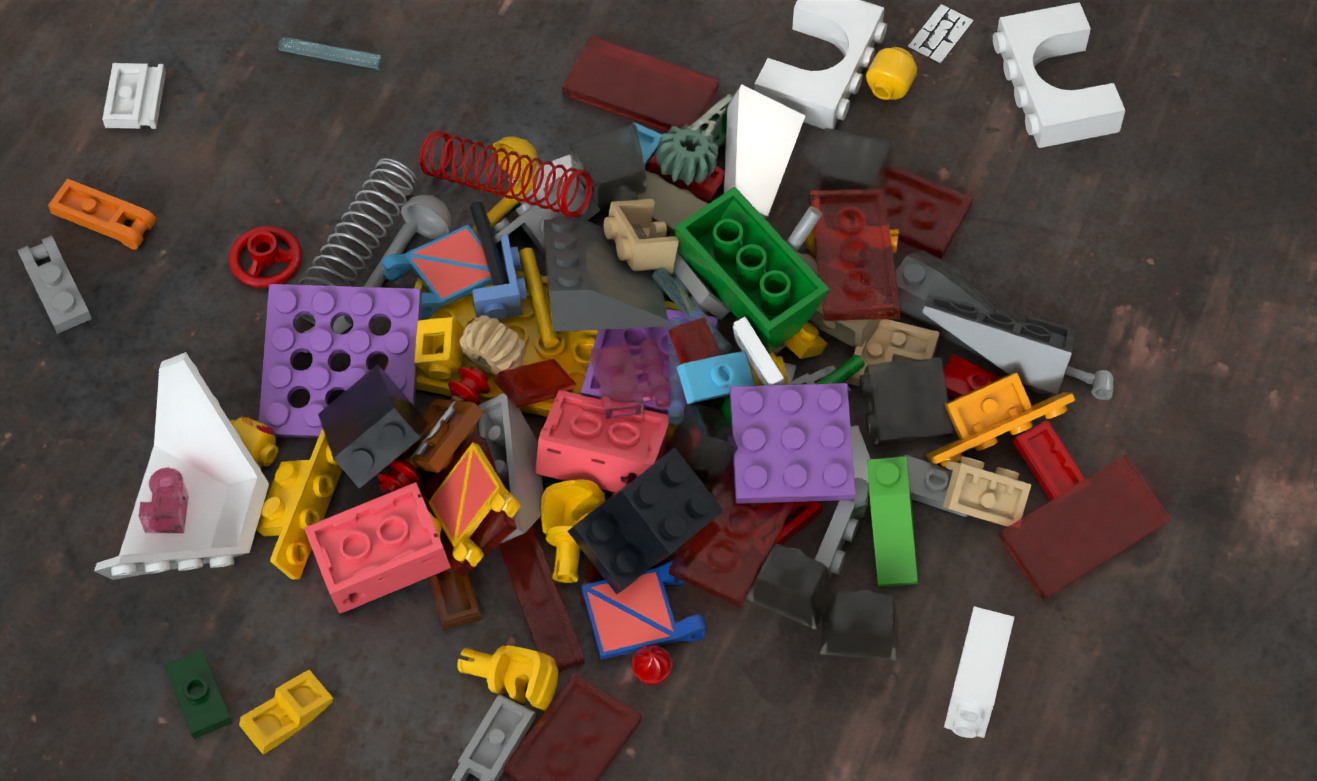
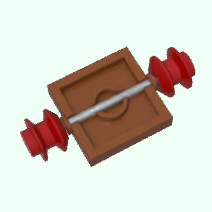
(446, 429)

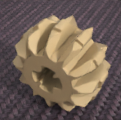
(492, 345)

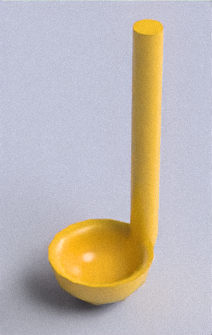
(522, 147)

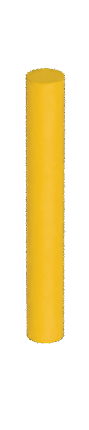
(538, 297)

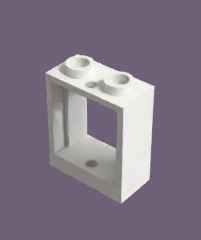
(979, 673)

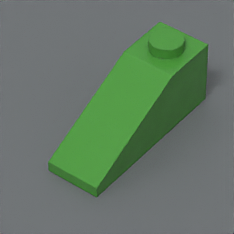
(892, 521)

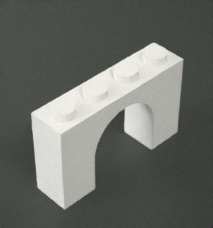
(824, 94)
(1054, 113)

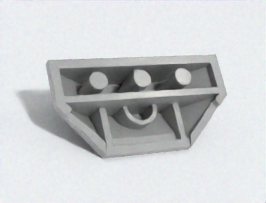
(514, 456)

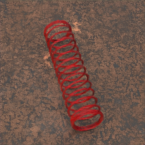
(448, 147)

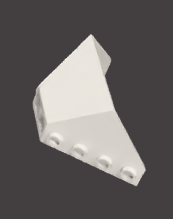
(220, 479)

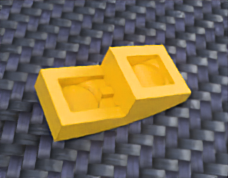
(288, 712)

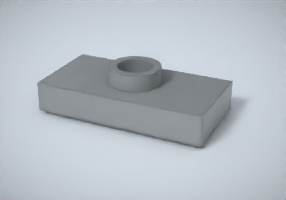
(929, 483)

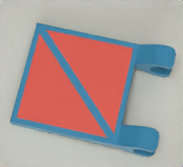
(445, 266)

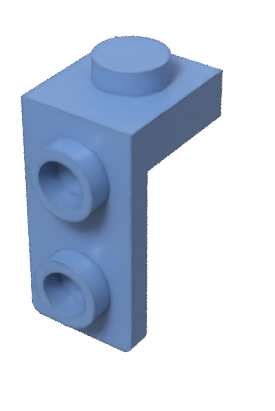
(504, 299)

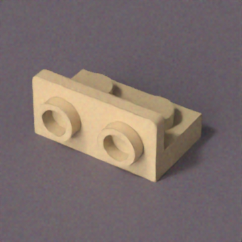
(985, 494)

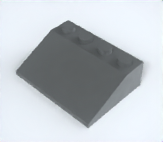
(591, 284)

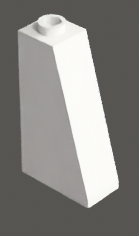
(758, 146)

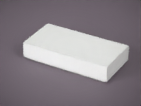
(756, 353)

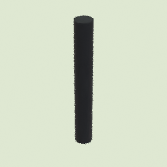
(488, 244)

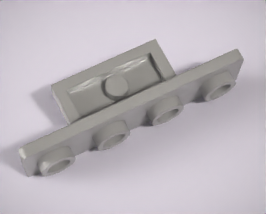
(532, 217)

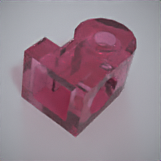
(168, 505)

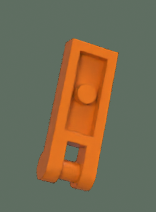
(102, 213)

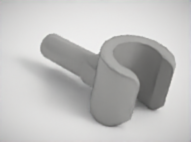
(1101, 381)

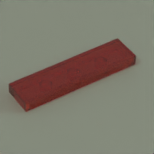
(540, 600)

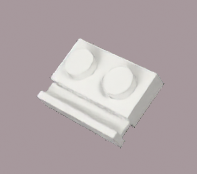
(134, 96)

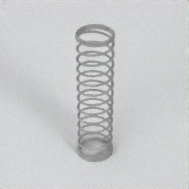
(403, 191)

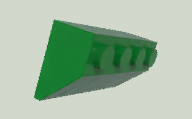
(751, 268)

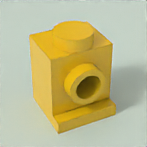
(439, 347)

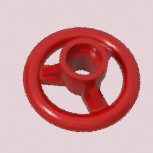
(264, 253)

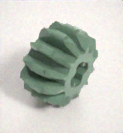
(687, 154)

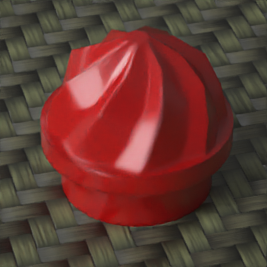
(652, 665)

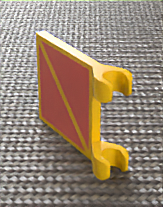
(466, 500)

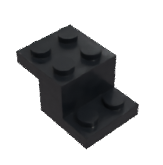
(645, 521)

